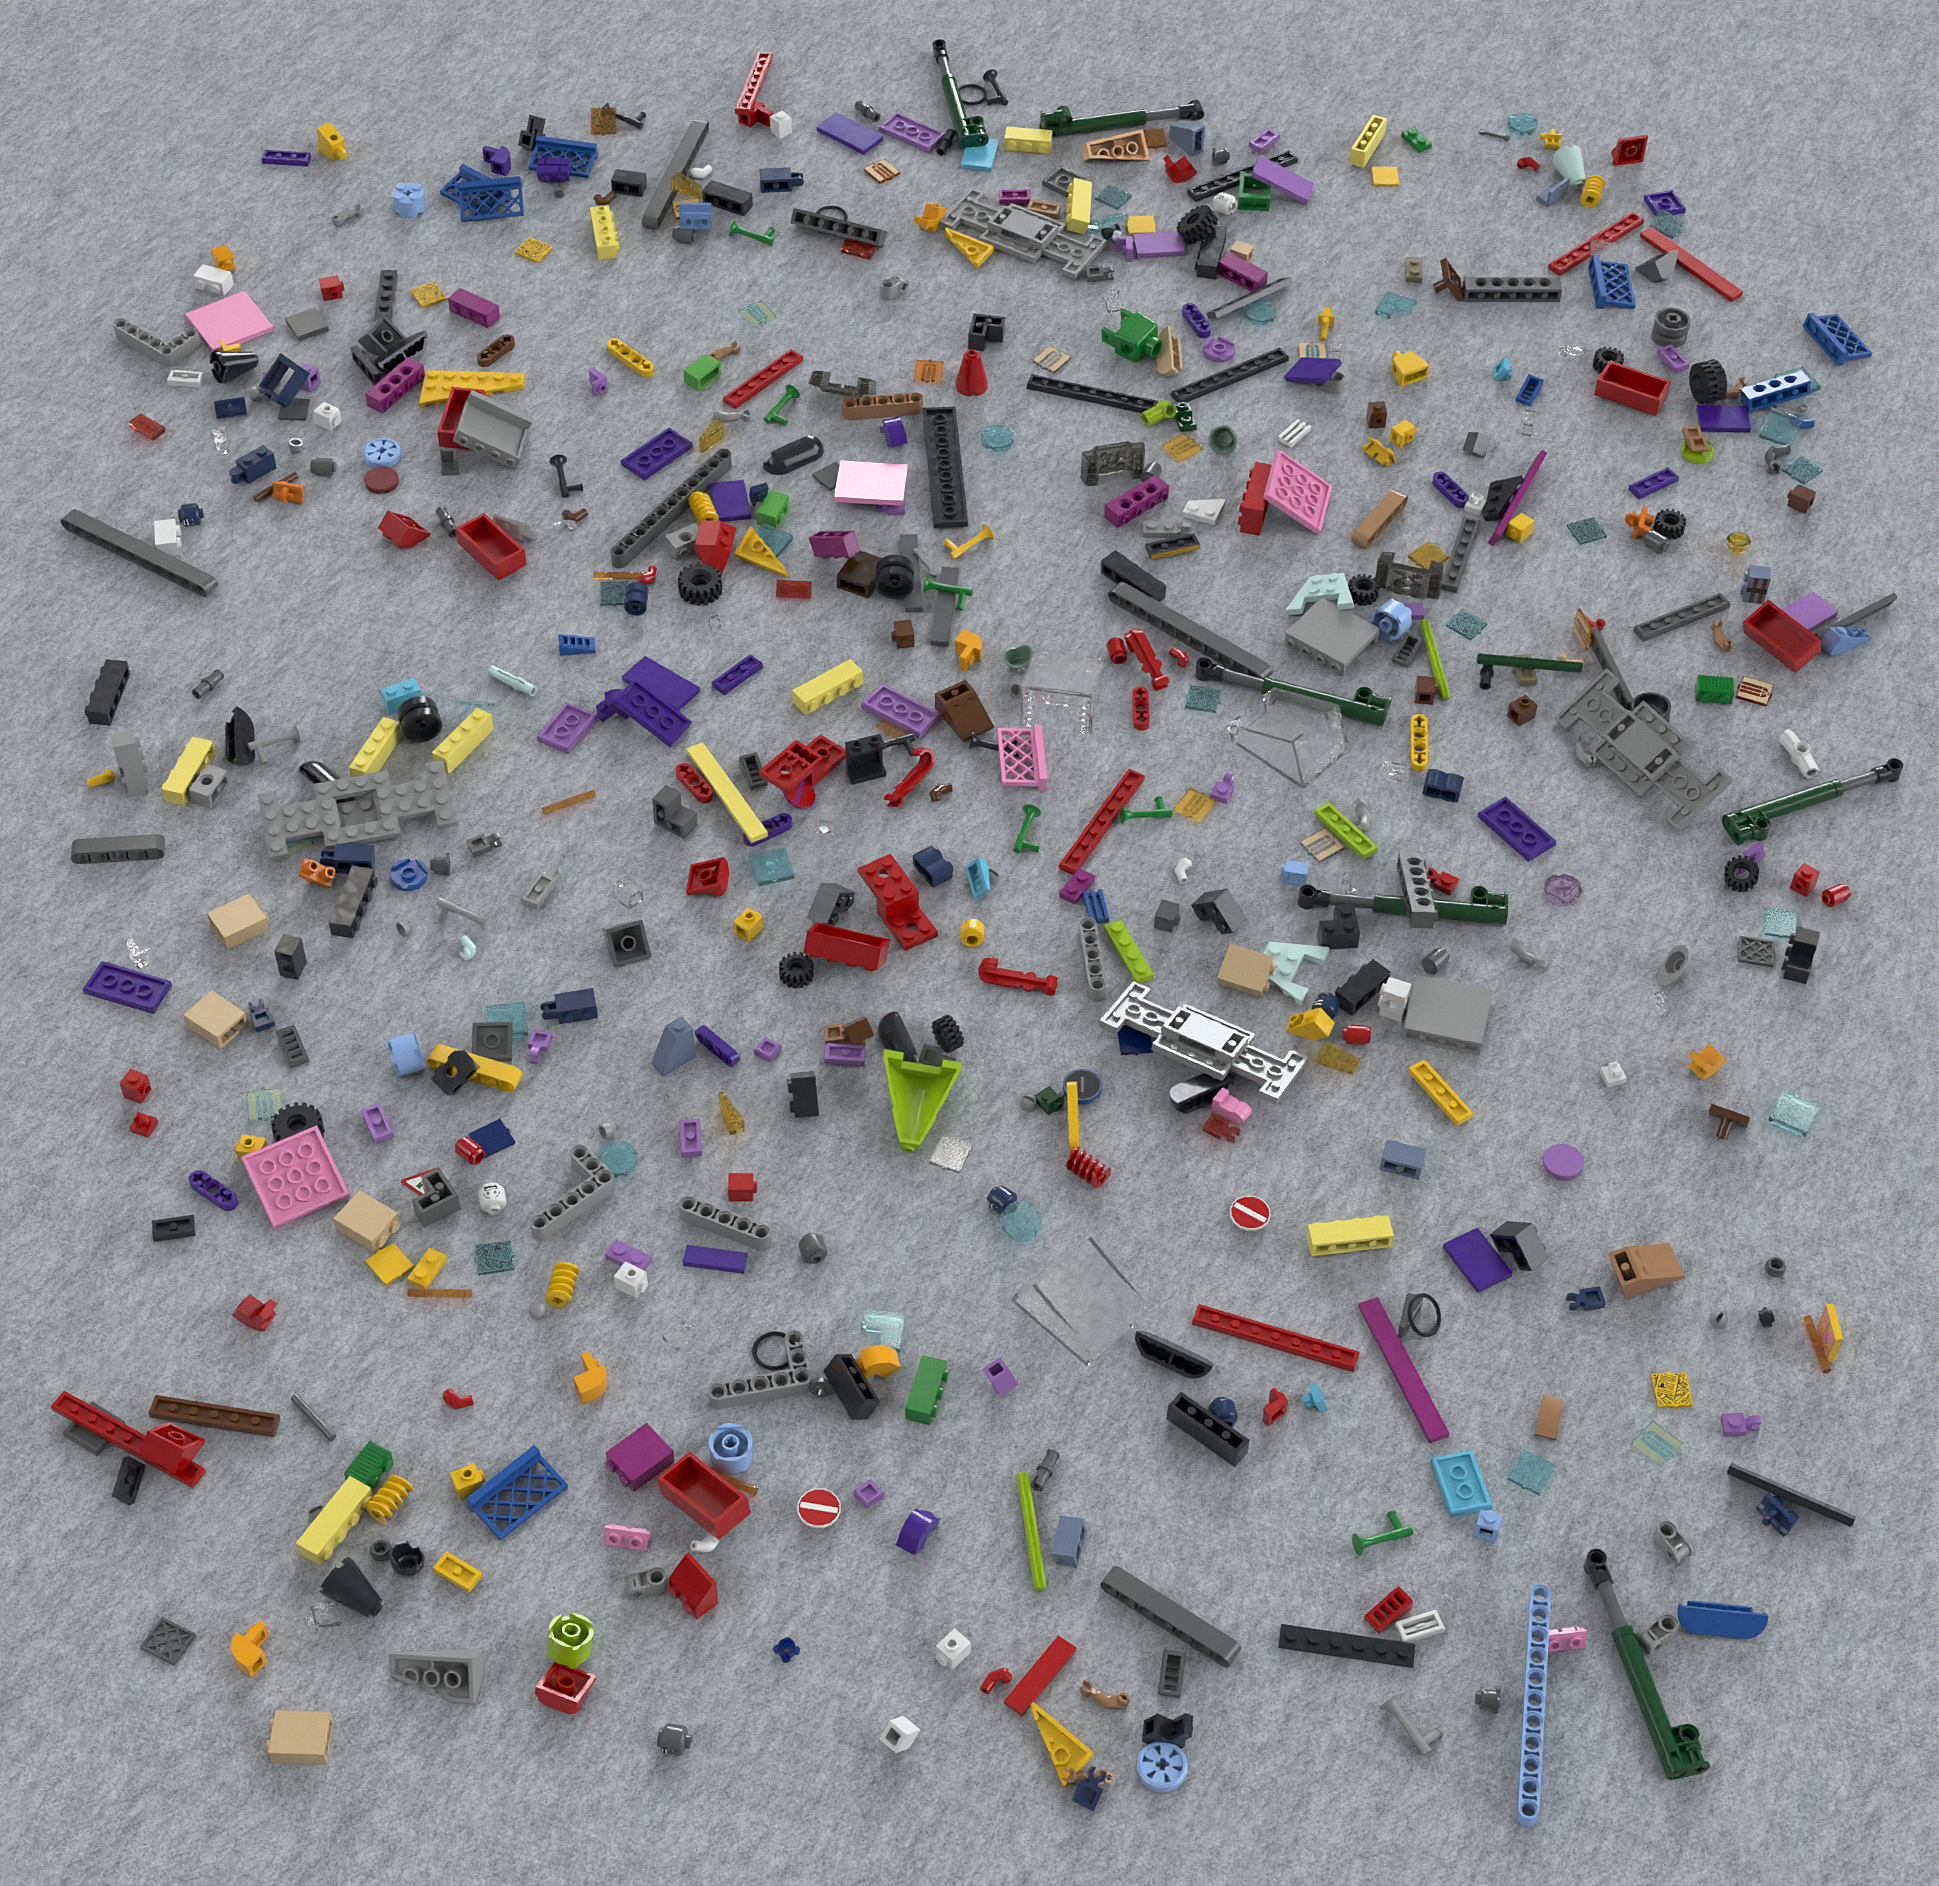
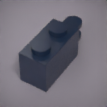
(779, 179)
(253, 465)
(348, 855)
(571, 1006)

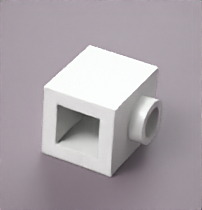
(781, 124)
(327, 416)
(631, 1280)
(952, 1649)
(899, 1734)

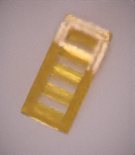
(685, 185)
(712, 435)
(1328, 1060)
(732, 1118)

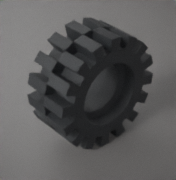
(1603, 356)
(1670, 517)
(1367, 583)
(1737, 883)
(793, 962)
(947, 1033)

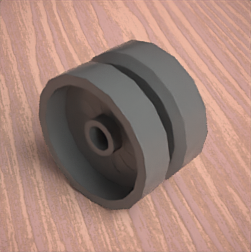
(1670, 327)

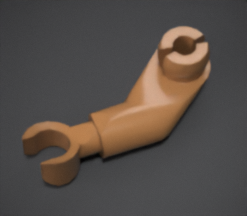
(718, 354)
(1734, 392)
(1719, 640)
(1106, 1701)
(1073, 1776)

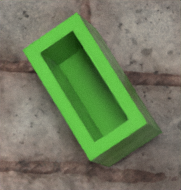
(702, 372)
(773, 509)

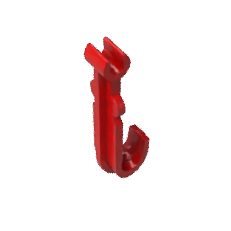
(1139, 644)
(925, 763)
(1015, 979)

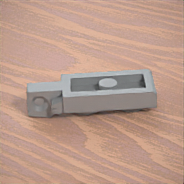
(515, 528)
(1165, 529)
(541, 887)

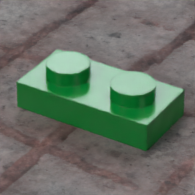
(1416, 139)

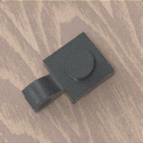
(1097, 273)
(481, 844)
(933, 1055)

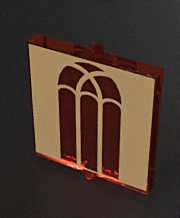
(1754, 691)

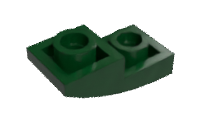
(1184, 417)

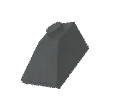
(1659, 266)
(381, 336)
(627, 942)

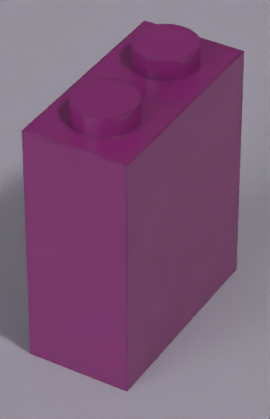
(639, 1457)

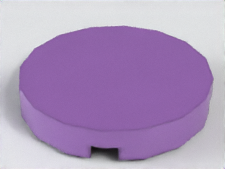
(1219, 349)
(1563, 1161)

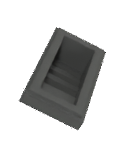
(1413, 640)
(749, 759)
(289, 1035)
(1404, 1323)
(1175, 1656)

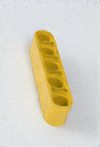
(490, 1072)

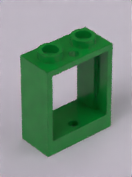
(1246, 200)

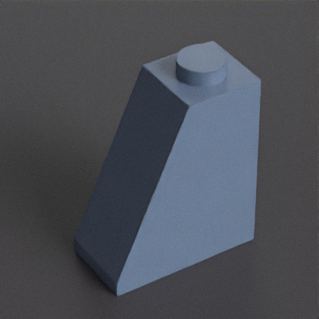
(1188, 136)
(674, 1047)

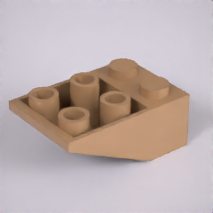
(1645, 1267)

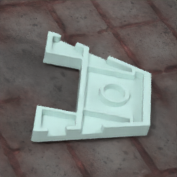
(1326, 586)
(1288, 959)

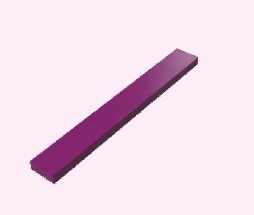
(1517, 498)
(1403, 1370)

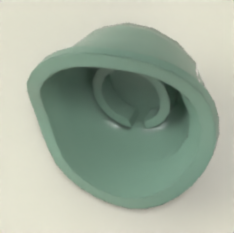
(1223, 440)
(1018, 657)

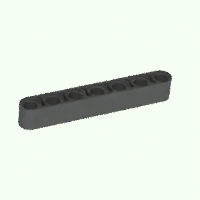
(1170, 1616)

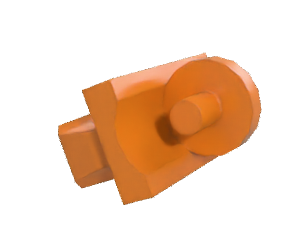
(288, 492)
(1640, 522)
(316, 873)

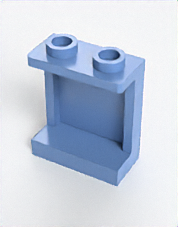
(695, 216)

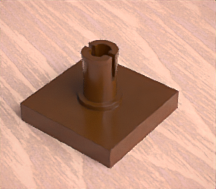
(1450, 280)
(1727, 1118)

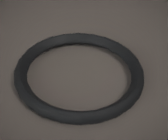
(976, 86)
(834, 207)
(1425, 1295)
(754, 1351)

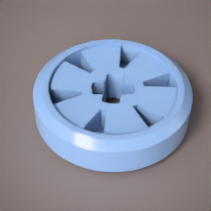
(390, 453)
(1160, 1780)

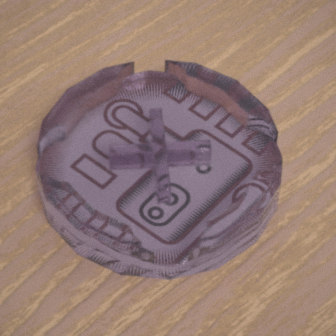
(1562, 890)

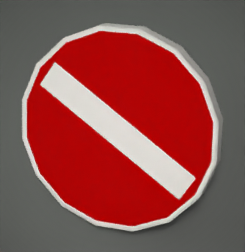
(1250, 1213)
(819, 1508)

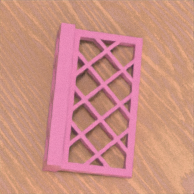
(1037, 752)

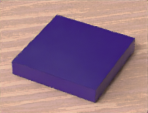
(1664, 200)

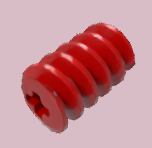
(1086, 1168)

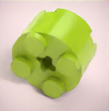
(570, 1639)

